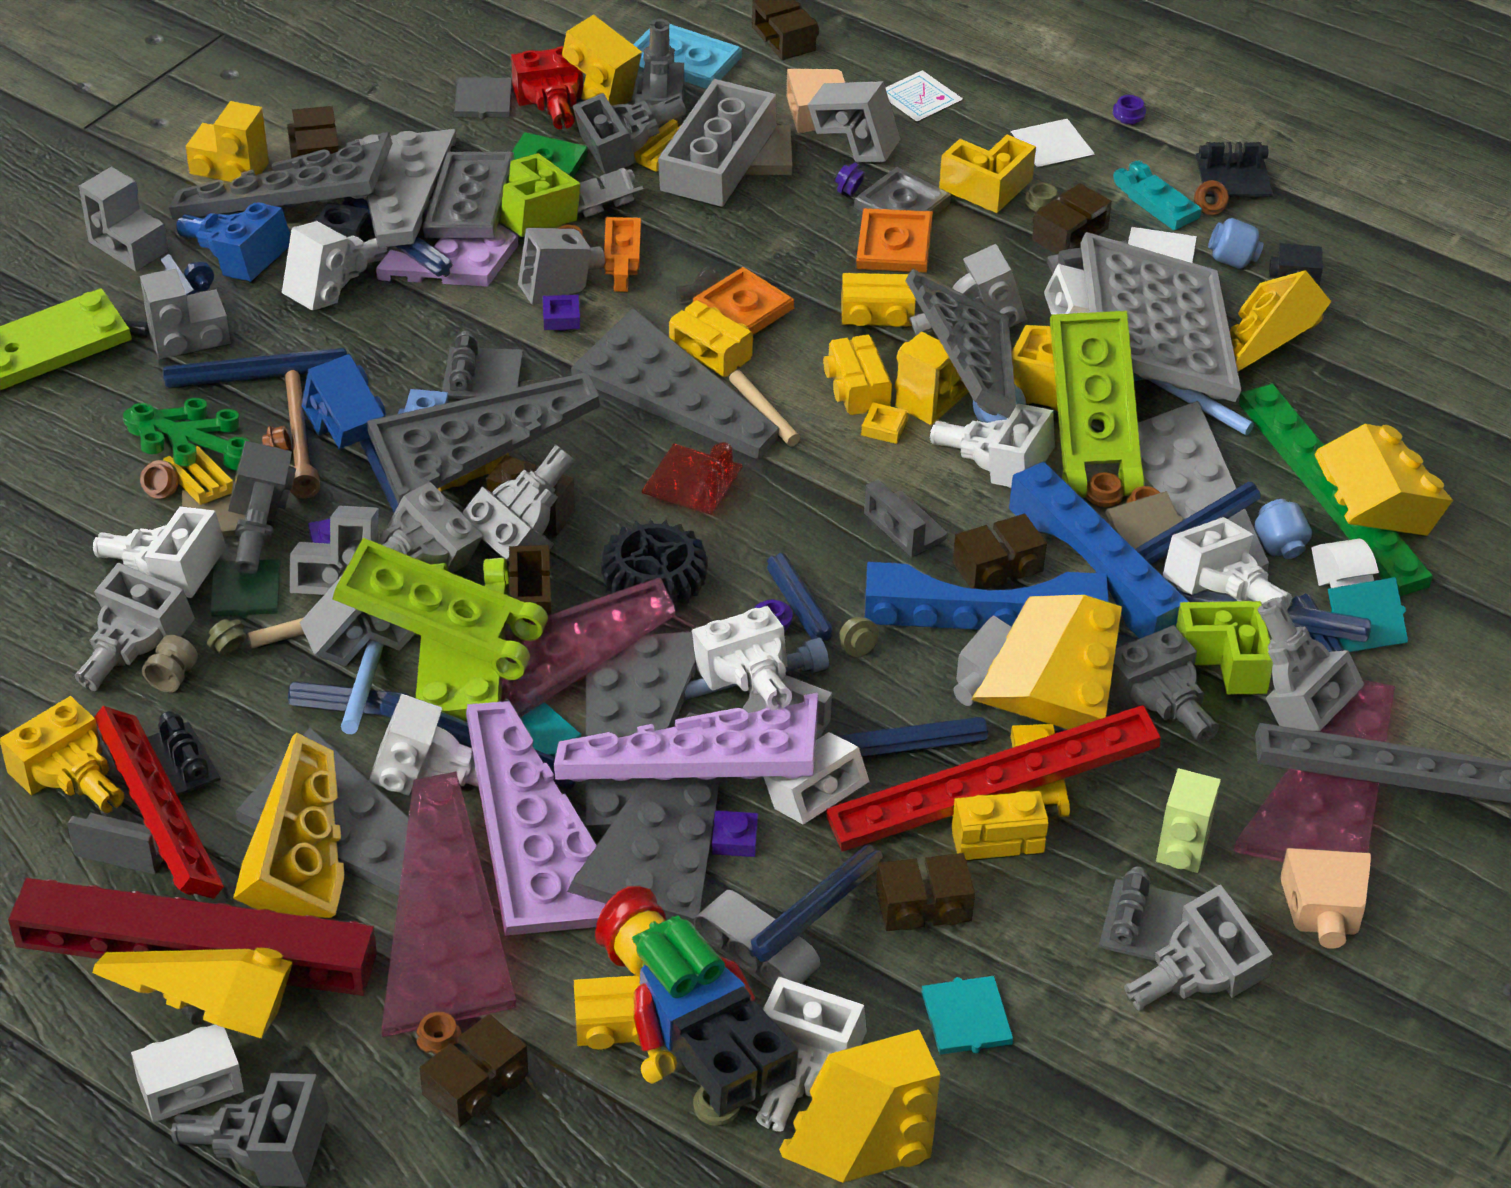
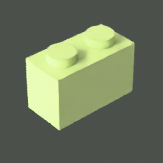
(1187, 820)

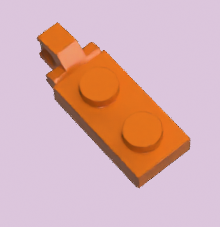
(622, 250)

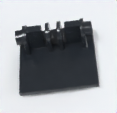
(1239, 172)
(181, 754)

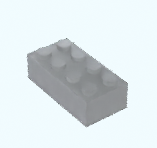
(717, 142)

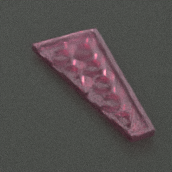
(584, 639)
(1324, 809)
(445, 928)

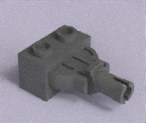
(661, 74)
(621, 129)
(257, 492)
(1163, 678)
(266, 1133)

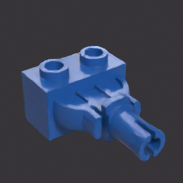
(240, 241)

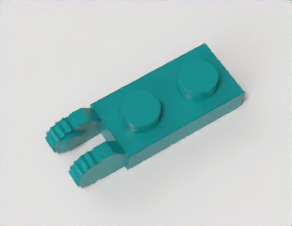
(1156, 196)

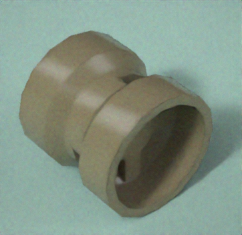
(167, 667)

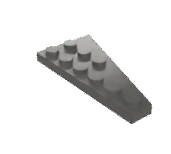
(298, 180)
(973, 339)
(659, 376)
(465, 434)
(630, 691)
(368, 821)
(656, 844)

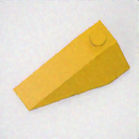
(1275, 315)
(294, 847)
(232, 985)

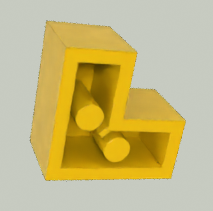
(605, 58)
(230, 144)
(987, 176)
(927, 379)

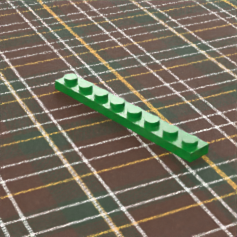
(1297, 447)

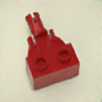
(547, 79)

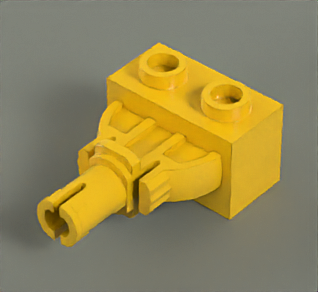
(61, 752)

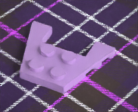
(473, 259)

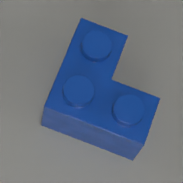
(341, 401)

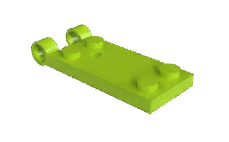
(59, 337)
(1092, 384)
(430, 604)
(454, 677)

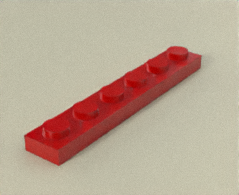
(158, 803)

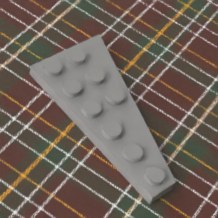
(406, 183)
(1187, 463)

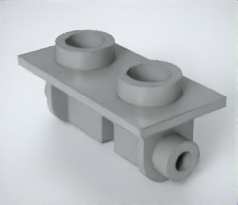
(617, 189)

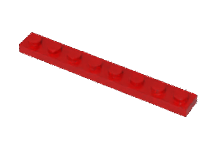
(1000, 773)

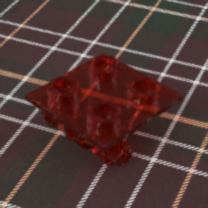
(694, 477)

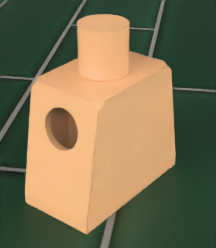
(802, 87)
(1326, 892)

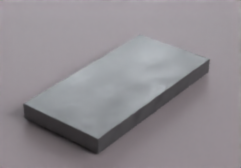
(468, 195)

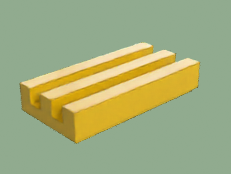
(656, 145)
(207, 474)

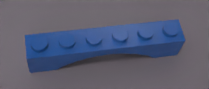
(1055, 508)
(909, 598)

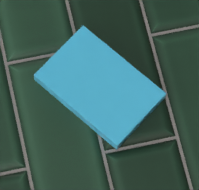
(702, 55)

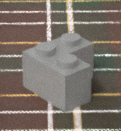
(861, 113)
(116, 221)
(182, 321)
(319, 565)
(340, 631)

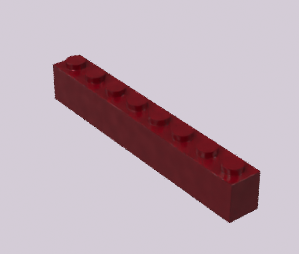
(101, 920)

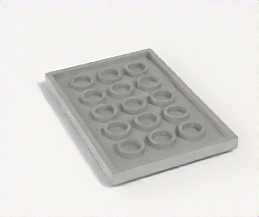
(1172, 312)

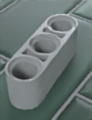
(732, 923)

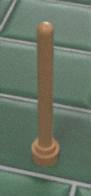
(306, 479)

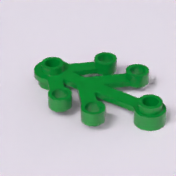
(145, 420)

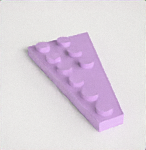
(701, 747)
(530, 827)

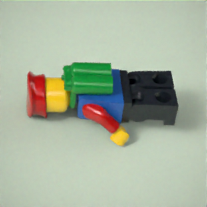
(693, 1004)

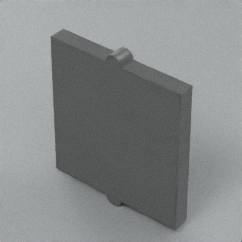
(483, 97)

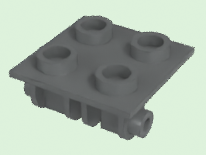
(480, 370)
(1141, 916)

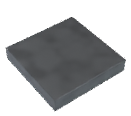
(903, 192)

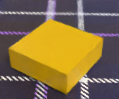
(884, 423)

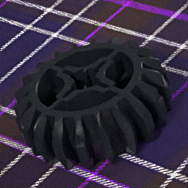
(655, 553)

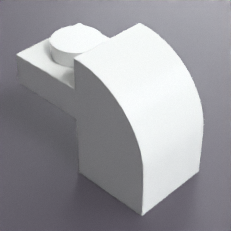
(1344, 563)

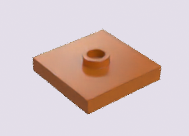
(894, 240)
(747, 300)

